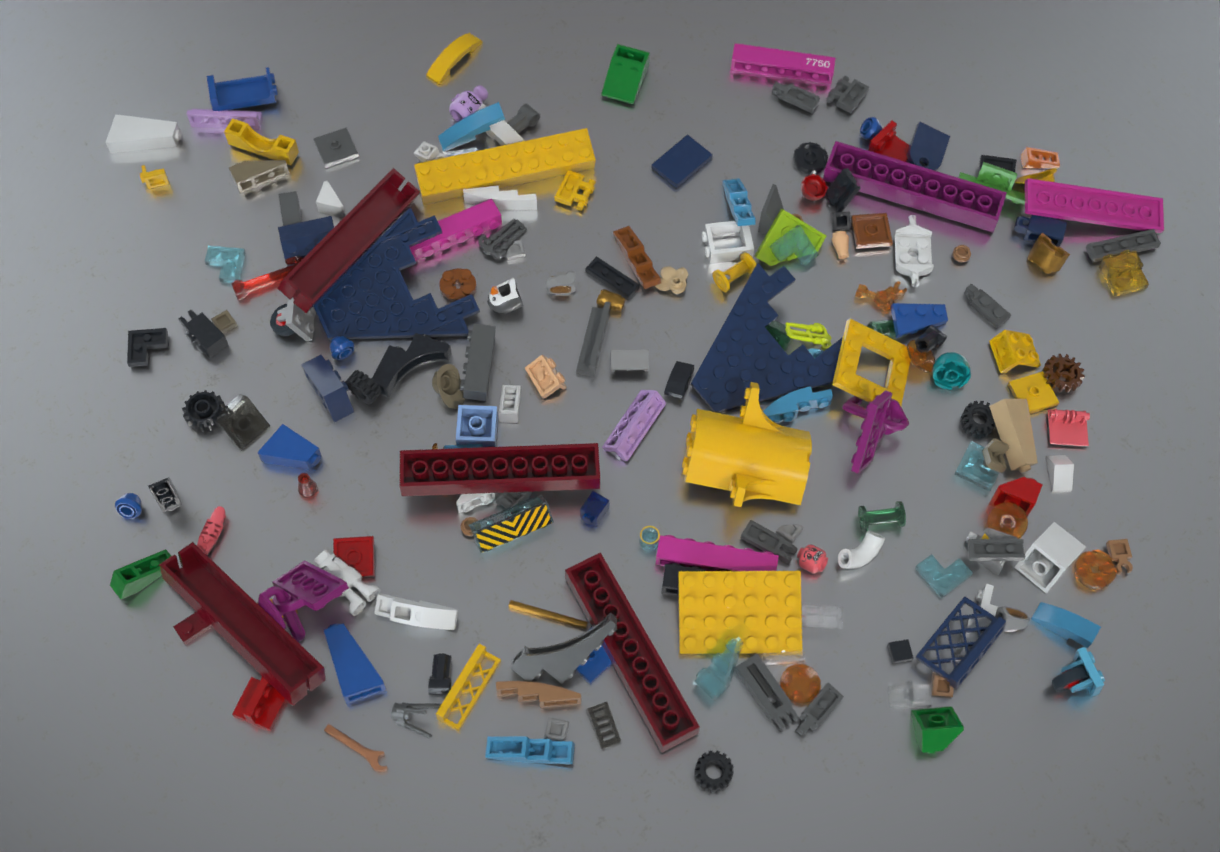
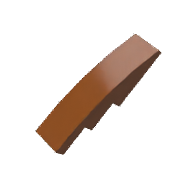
(636, 257)

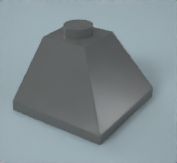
(770, 210)

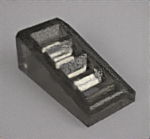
(603, 706)

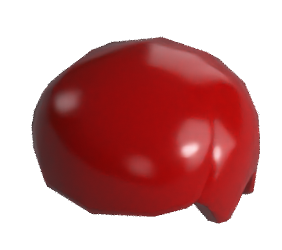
(813, 187)

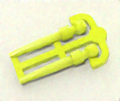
(823, 339)

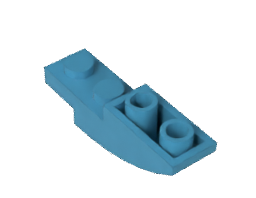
(801, 400)

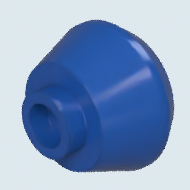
(870, 128)
(341, 347)
(129, 505)

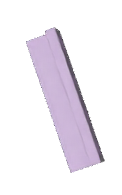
(220, 119)
(636, 424)

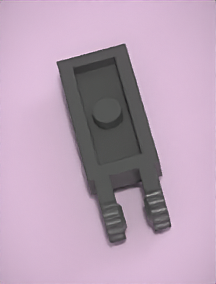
(768, 541)

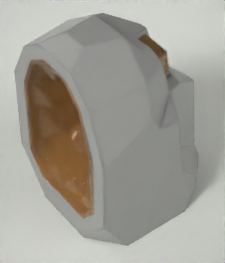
(561, 283)
(1014, 618)

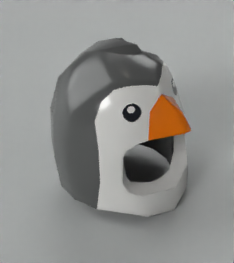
(505, 297)

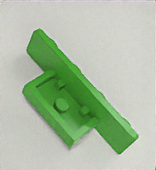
(998, 179)

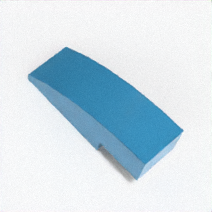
(1066, 624)

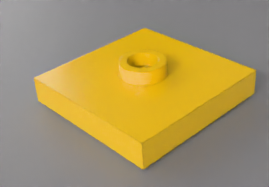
(1035, 390)

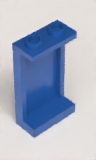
(242, 92)

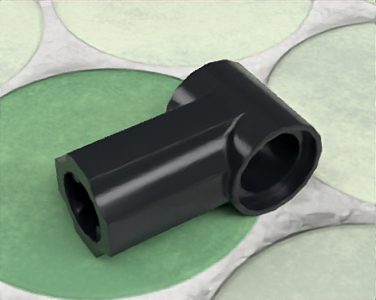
(931, 338)
(440, 680)

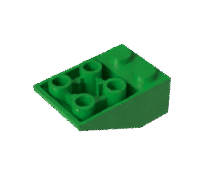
(625, 74)

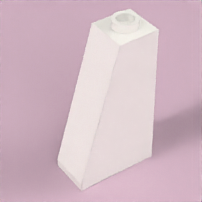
(139, 134)

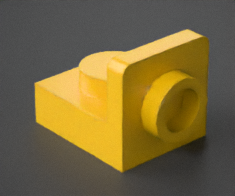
(154, 178)

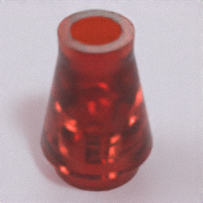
(306, 485)

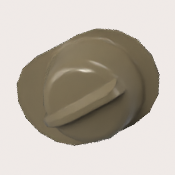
(447, 384)

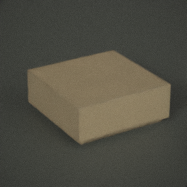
(224, 321)

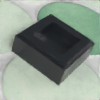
(900, 651)

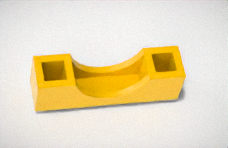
(244, 137)

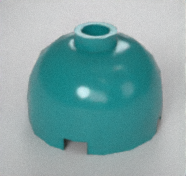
(951, 370)

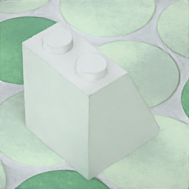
(1050, 557)

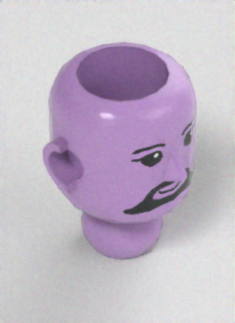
(467, 102)

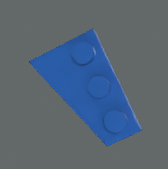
(915, 317)

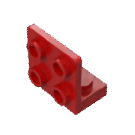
(889, 144)

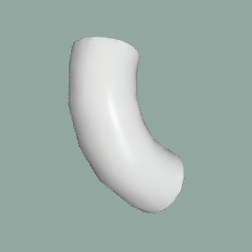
(862, 553)

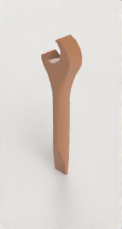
(370, 755)

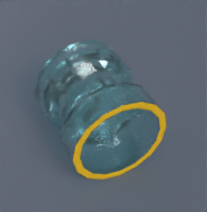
(651, 535)

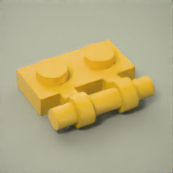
(569, 188)

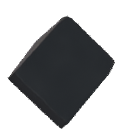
(840, 220)

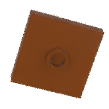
(871, 230)

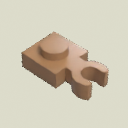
(1120, 552)

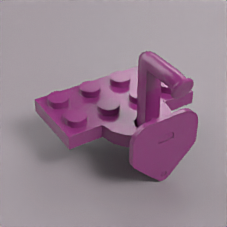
(880, 418)
(300, 587)

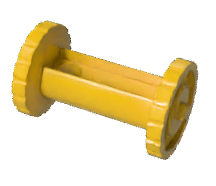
(746, 265)

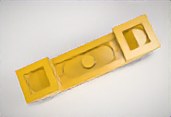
(451, 55)

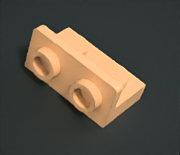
(545, 376)

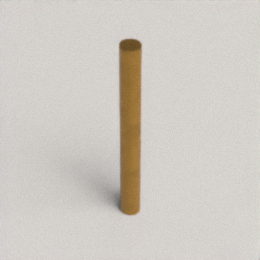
(548, 614)

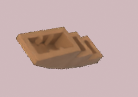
(546, 694)

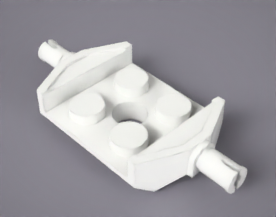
(917, 240)

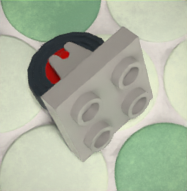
(291, 319)

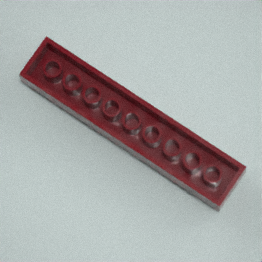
(499, 469)
(633, 654)

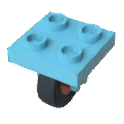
(1080, 675)

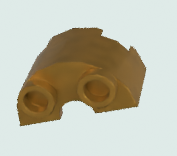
(1047, 255)

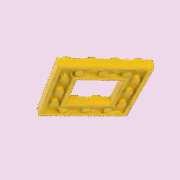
(845, 375)

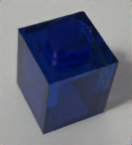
(594, 508)

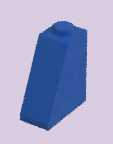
(289, 450)

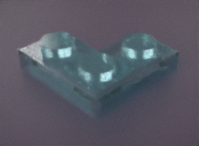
(794, 242)
(229, 258)
(972, 470)
(943, 579)

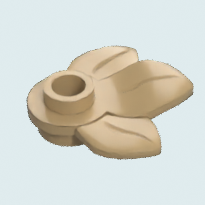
(673, 279)

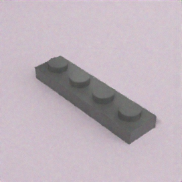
(1134, 242)

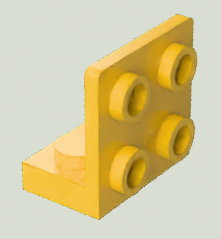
(1013, 349)

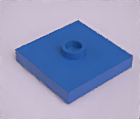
(595, 665)

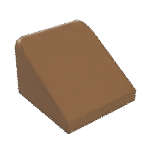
(941, 686)

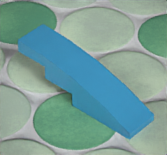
(467, 128)
(738, 202)
(530, 750)

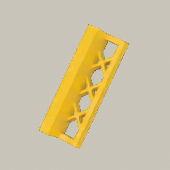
(461, 684)

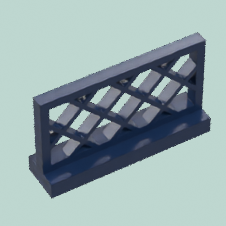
(978, 647)

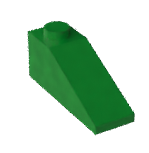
(137, 575)

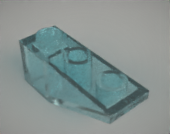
(719, 674)

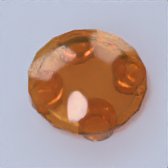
(800, 683)

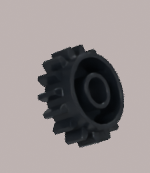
(203, 410)

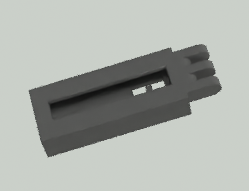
(764, 685)

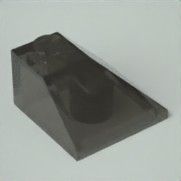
(242, 421)

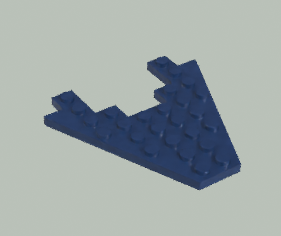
(375, 300)
(749, 353)

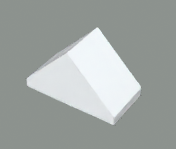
(329, 202)
(1060, 473)

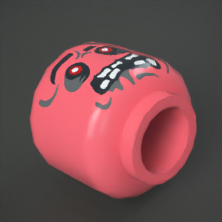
(812, 558)

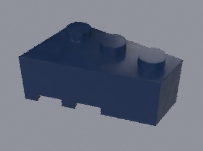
(329, 387)

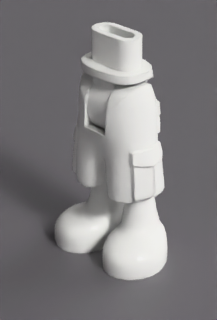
(340, 569)

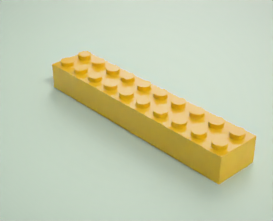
(505, 165)

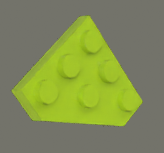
(782, 225)

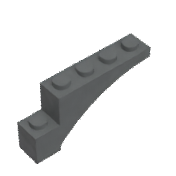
(562, 658)

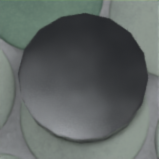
(810, 158)

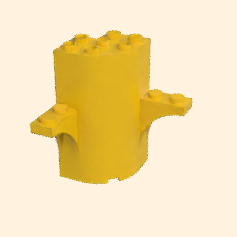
(747, 454)

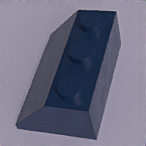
(302, 237)

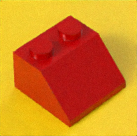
(1021, 492)

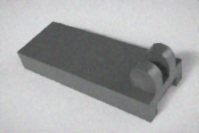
(996, 549)

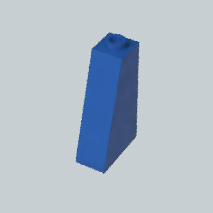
(353, 668)

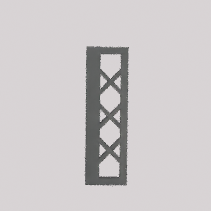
(593, 340)

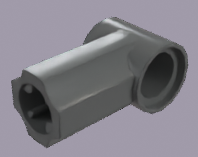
(525, 117)

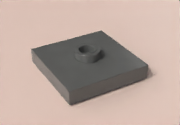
(336, 147)

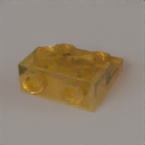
(1123, 272)

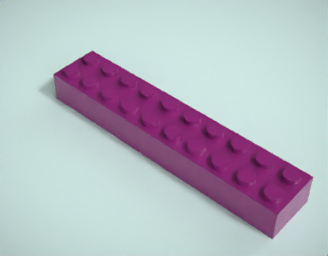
(917, 186)

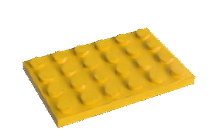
(744, 604)

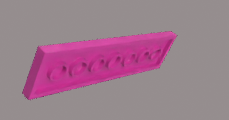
(1093, 205)

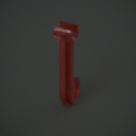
(243, 288)

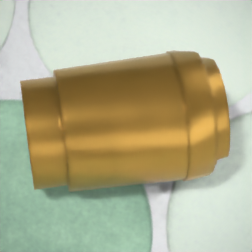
(616, 300)

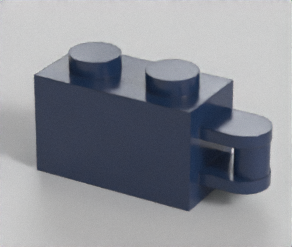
(1035, 225)

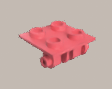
(1068, 427)

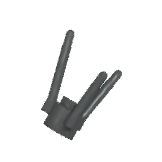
(403, 712)

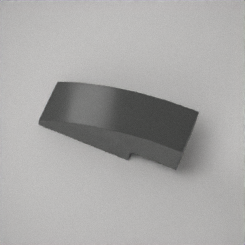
(290, 208)

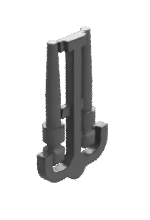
(500, 252)

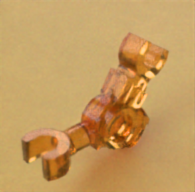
(883, 297)

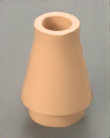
(841, 244)

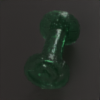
(882, 516)

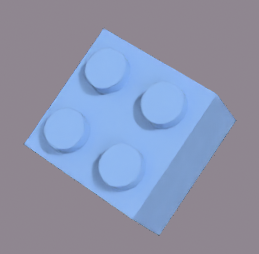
(477, 425)

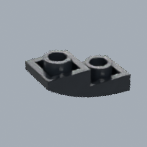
(678, 379)

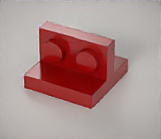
(259, 704)

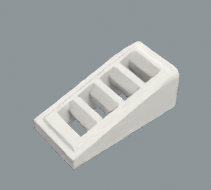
(509, 415)

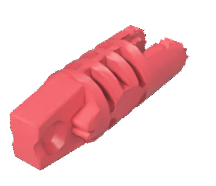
(211, 530)

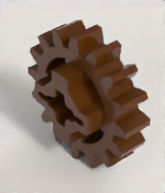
(1063, 373)

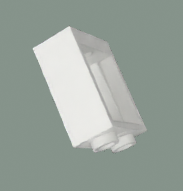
(728, 254)

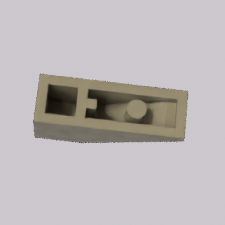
(255, 173)

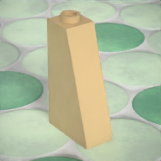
(1015, 429)

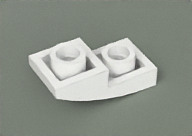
(428, 152)

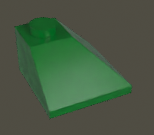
(936, 728)

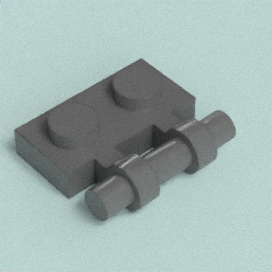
(851, 97)

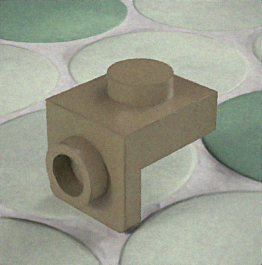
(993, 455)

